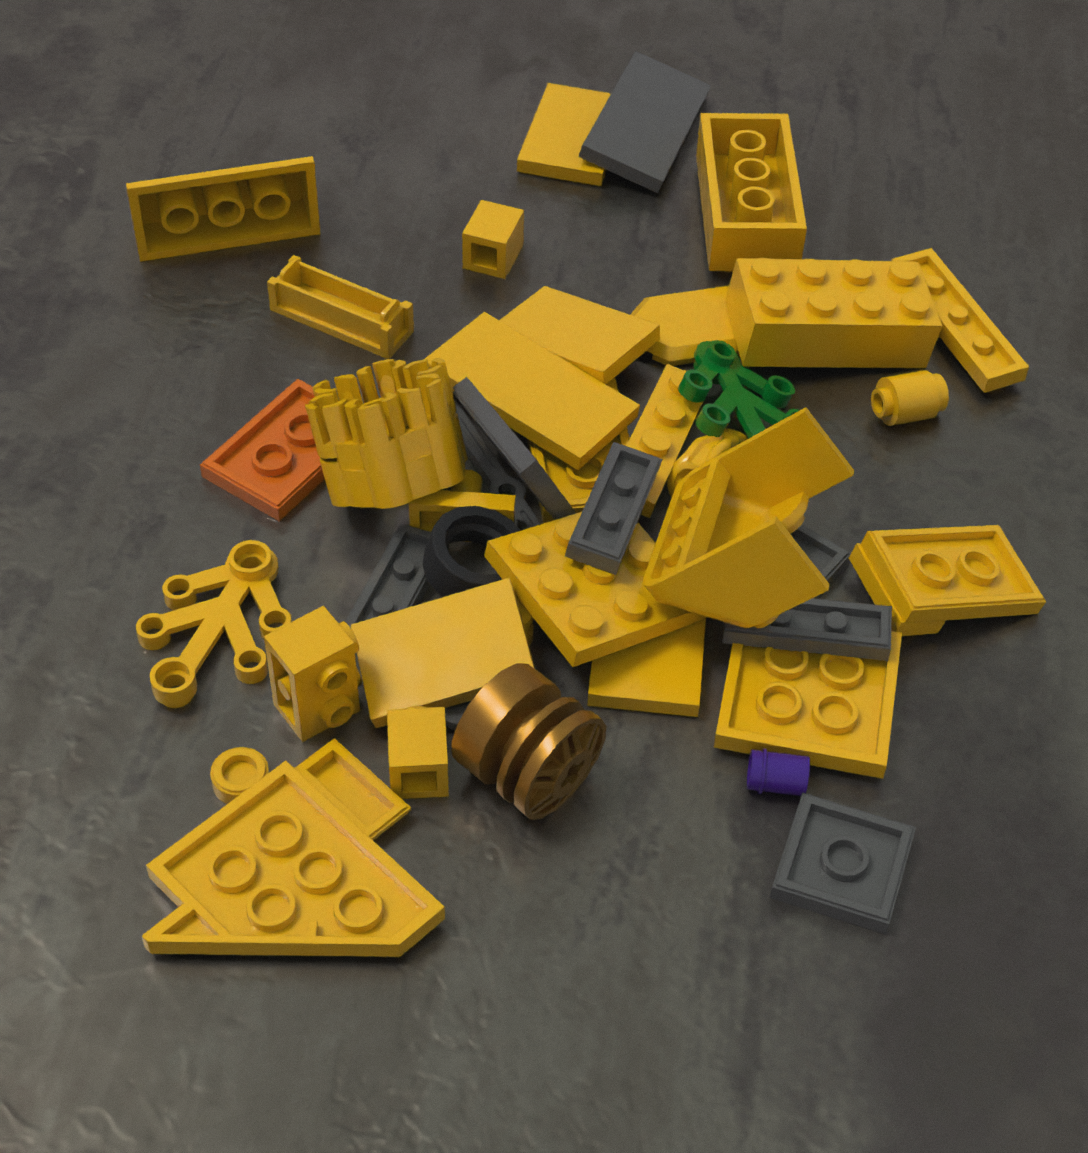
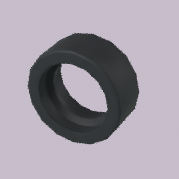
(461, 524)

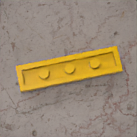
(968, 329)
(664, 428)

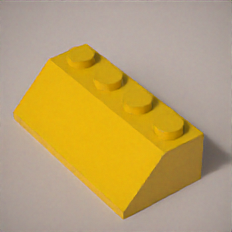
(224, 208)

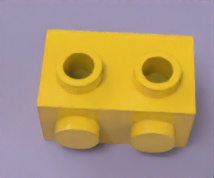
(314, 672)

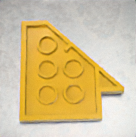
(287, 879)

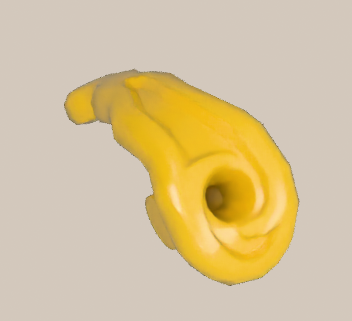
(701, 451)

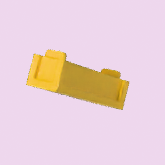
(341, 308)

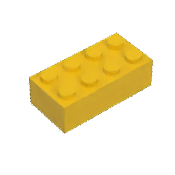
(749, 188)
(831, 313)

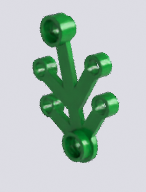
(719, 364)

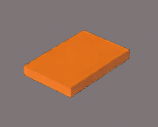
(271, 457)

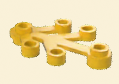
(247, 569)

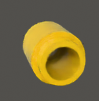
(909, 397)

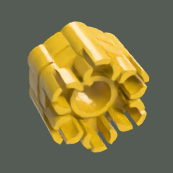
(390, 444)

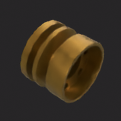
(528, 740)

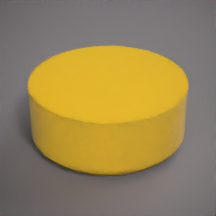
(236, 772)

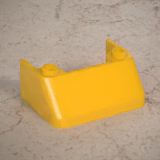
(731, 526)

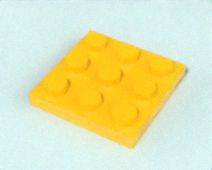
(579, 605)
(810, 706)

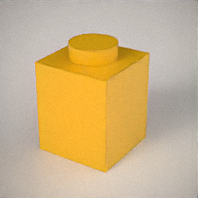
(493, 239)
(418, 752)

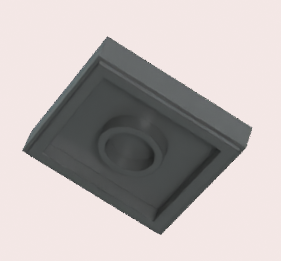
(843, 863)

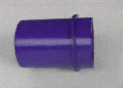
(778, 772)

